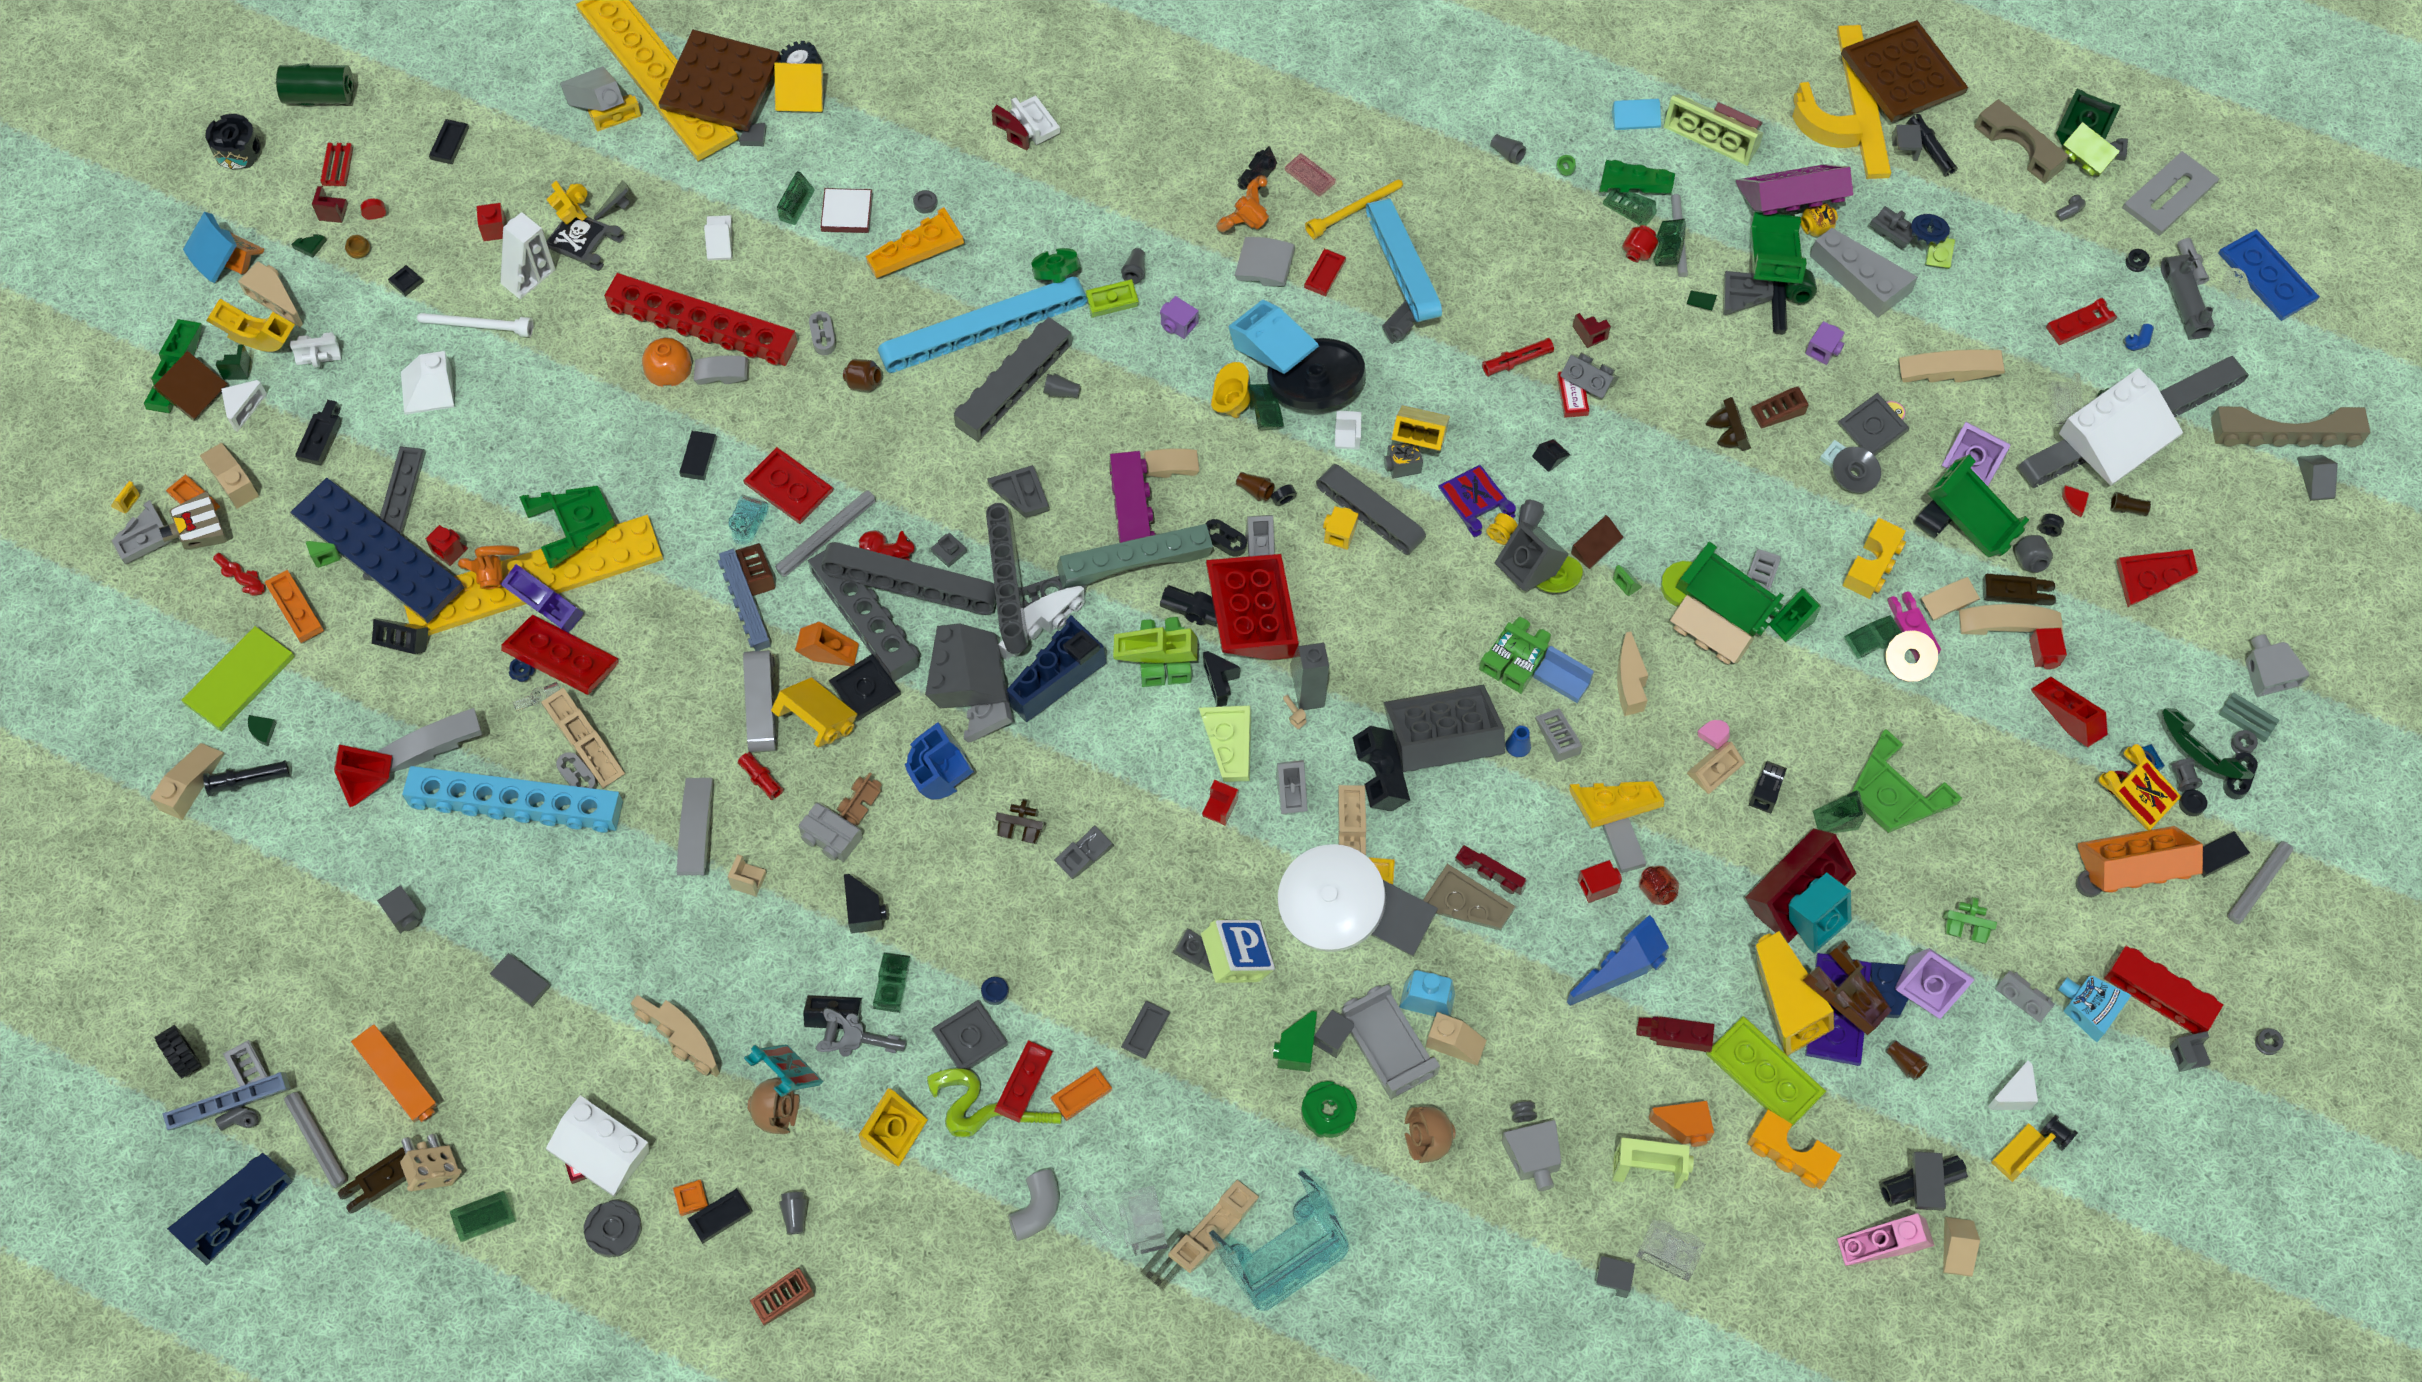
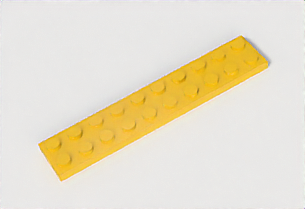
(650, 67)
(612, 553)

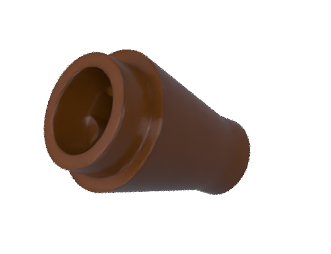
(1257, 486)
(1909, 1061)

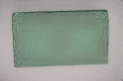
(795, 199)
(482, 1216)

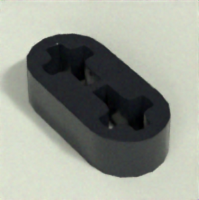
(1225, 537)
(2245, 784)

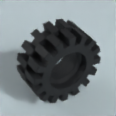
(177, 1051)

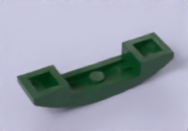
(2180, 729)

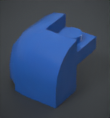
(937, 763)

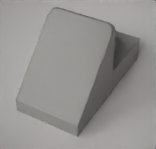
(1260, 535)

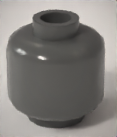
(2034, 553)

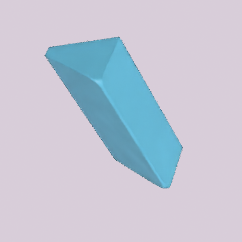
(1636, 114)

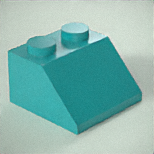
(1821, 911)

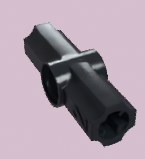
(1194, 606)
(1902, 1187)

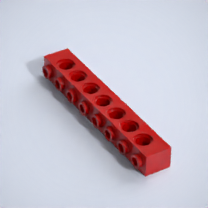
(691, 310)

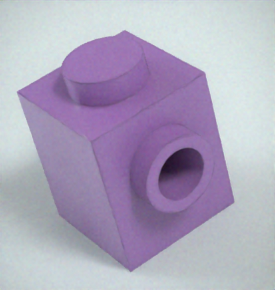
(1179, 317)
(1825, 343)

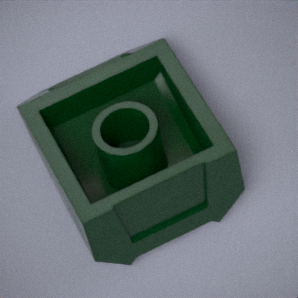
(2091, 111)

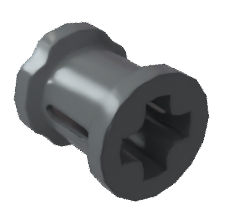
(2186, 774)

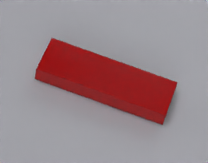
(1023, 1081)

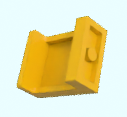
(818, 709)

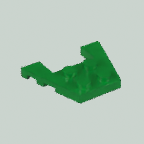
(581, 516)

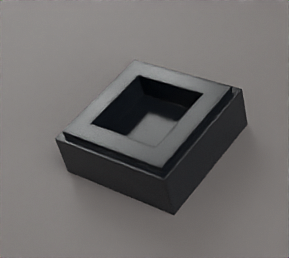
(405, 280)
(1081, 647)

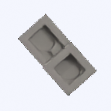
(724, 368)

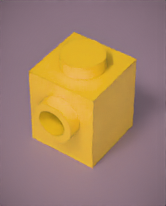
(1340, 527)

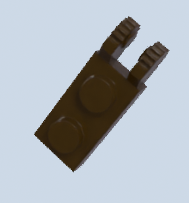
(2018, 589)
(375, 1181)

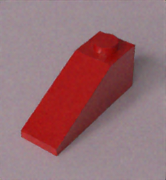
(2072, 711)

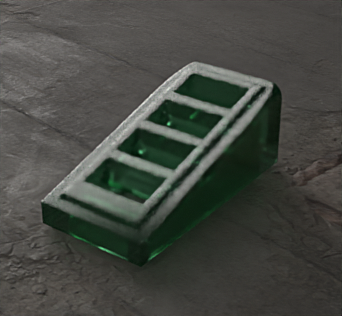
(1641, 215)

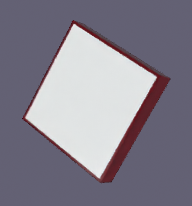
(846, 210)

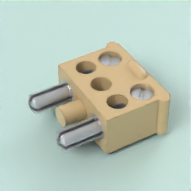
(428, 1166)

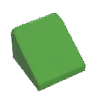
(322, 553)
(1626, 580)

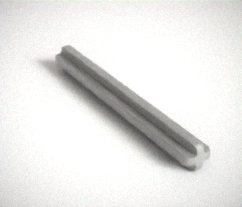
(825, 533)

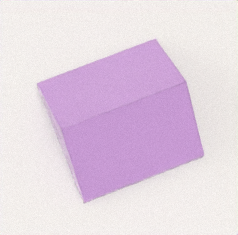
(1983, 447)
(1933, 982)

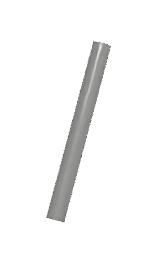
(1677, 214)

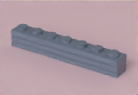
(743, 600)
(226, 1101)

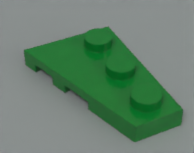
(1629, 176)

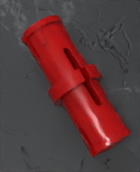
(760, 775)

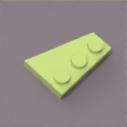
(1230, 739)

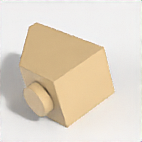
(1455, 1039)

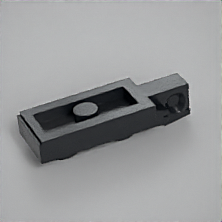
(319, 434)

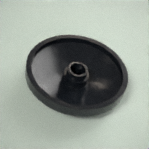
(1322, 378)

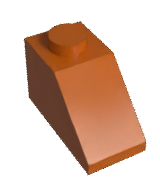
(826, 645)
(1685, 1122)

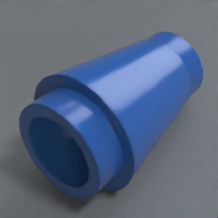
(1519, 742)

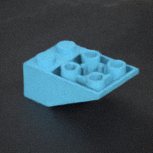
(1271, 337)

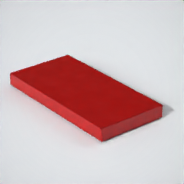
(559, 654)

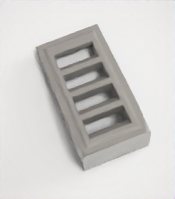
(1767, 563)
(1567, 751)
(240, 1050)

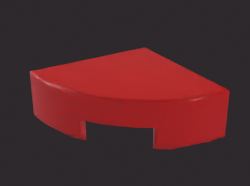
(2075, 499)

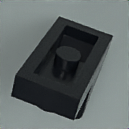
(1219, 672)

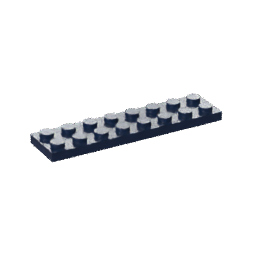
(377, 550)

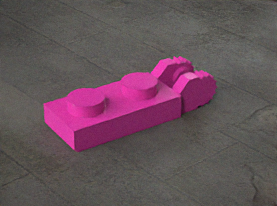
(1910, 620)

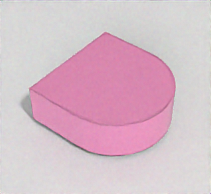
(1715, 733)

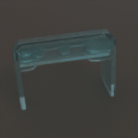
(1291, 1257)

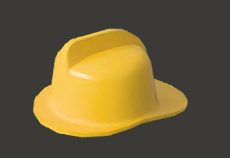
(1231, 390)

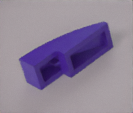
(542, 598)

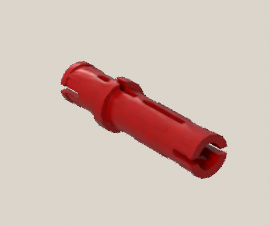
(1492, 366)

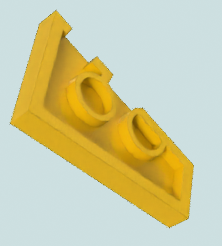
(1613, 803)

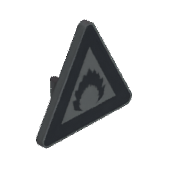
(616, 197)

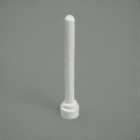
(522, 326)

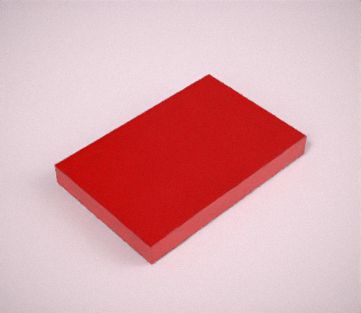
(788, 485)

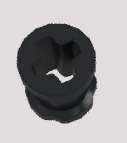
(2062, 1132)

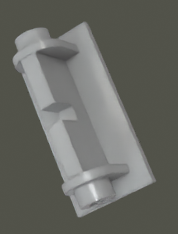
(2019, 992)

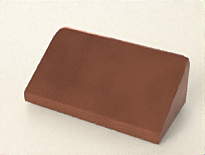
(1597, 542)

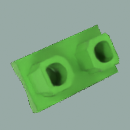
(1956, 921)

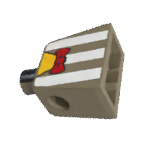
(194, 524)

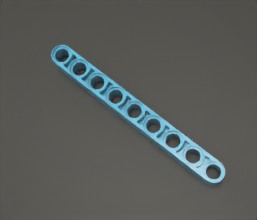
(981, 323)

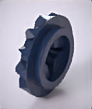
(1939, 228)

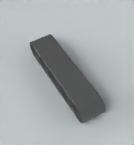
(1372, 509)

